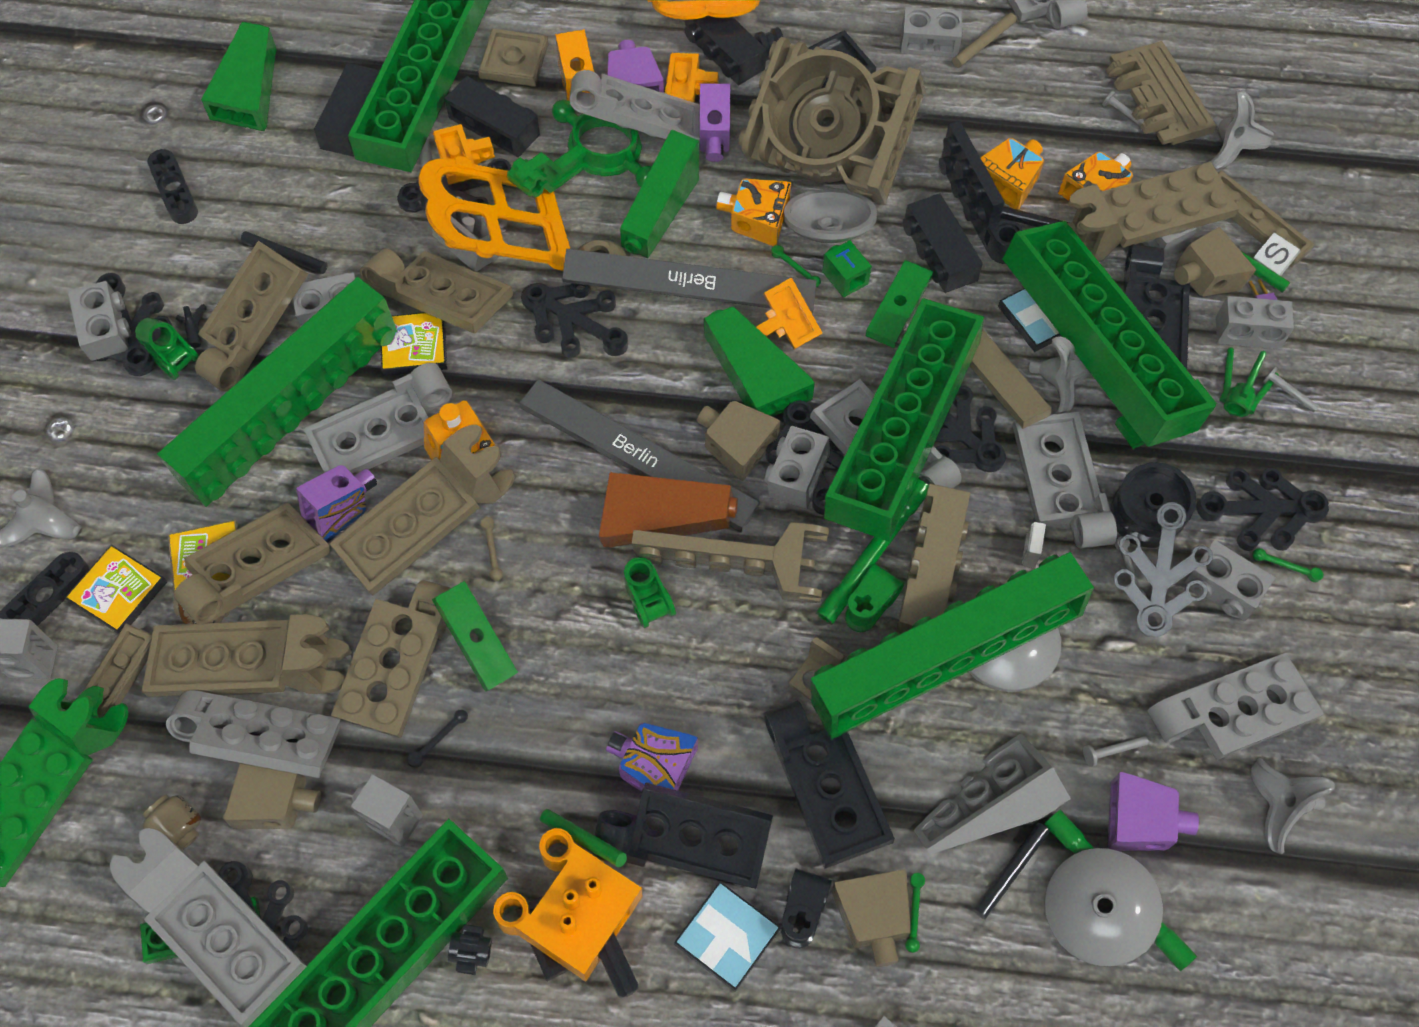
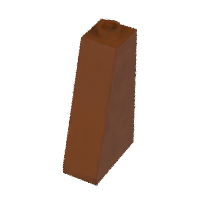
(663, 507)

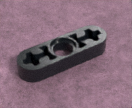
(170, 198)
(43, 609)

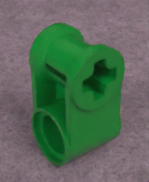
(169, 350)
(873, 596)
(649, 597)

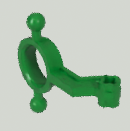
(541, 172)

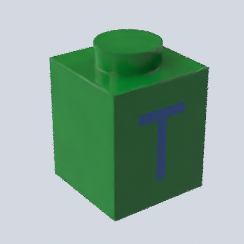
(846, 268)

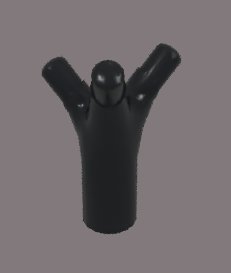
(191, 324)

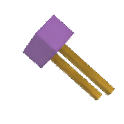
(1266, 295)

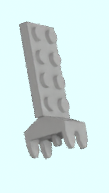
(208, 926)

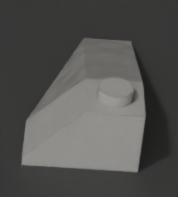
(1007, 793)

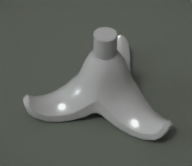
(1240, 132)
(1062, 372)
(37, 514)
(1287, 799)

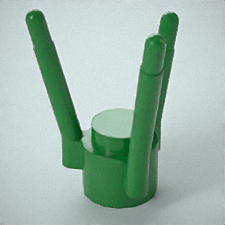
(1241, 398)

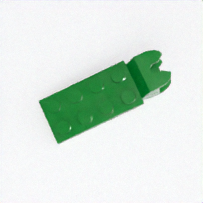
(48, 764)

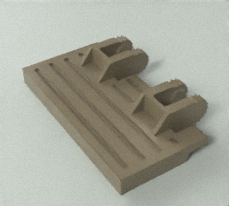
(1161, 92)

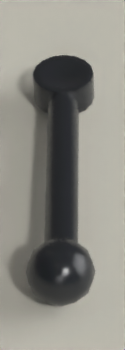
(415, 759)

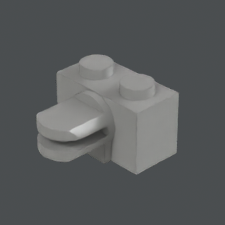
(475, 228)

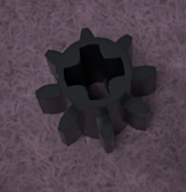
(469, 949)

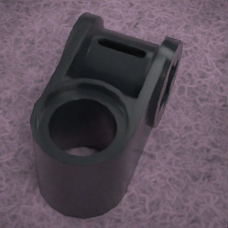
(804, 903)

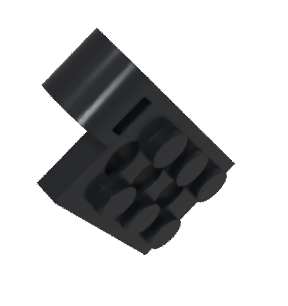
(976, 192)
(1142, 275)
(791, 740)
(673, 849)

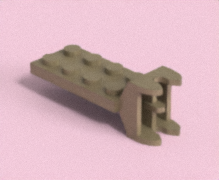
(1150, 208)
(423, 510)
(755, 559)
(244, 657)

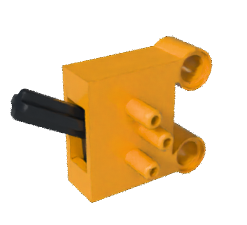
(578, 914)

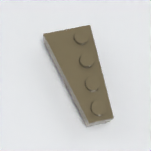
(934, 555)

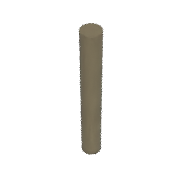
(984, 40)

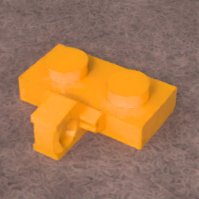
(685, 76)
(453, 143)
(789, 315)

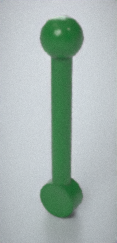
(778, 252)
(1314, 574)
(917, 882)

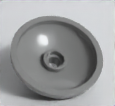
(830, 215)
(1023, 666)
(1099, 936)

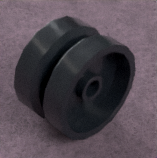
(1142, 495)

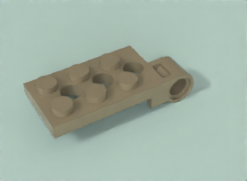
(389, 277)
(229, 362)
(209, 599)
(402, 680)

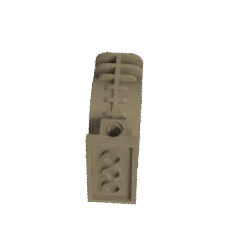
(831, 150)

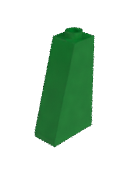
(243, 79)
(662, 194)
(754, 364)

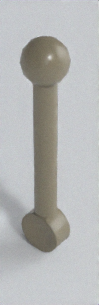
(488, 525)

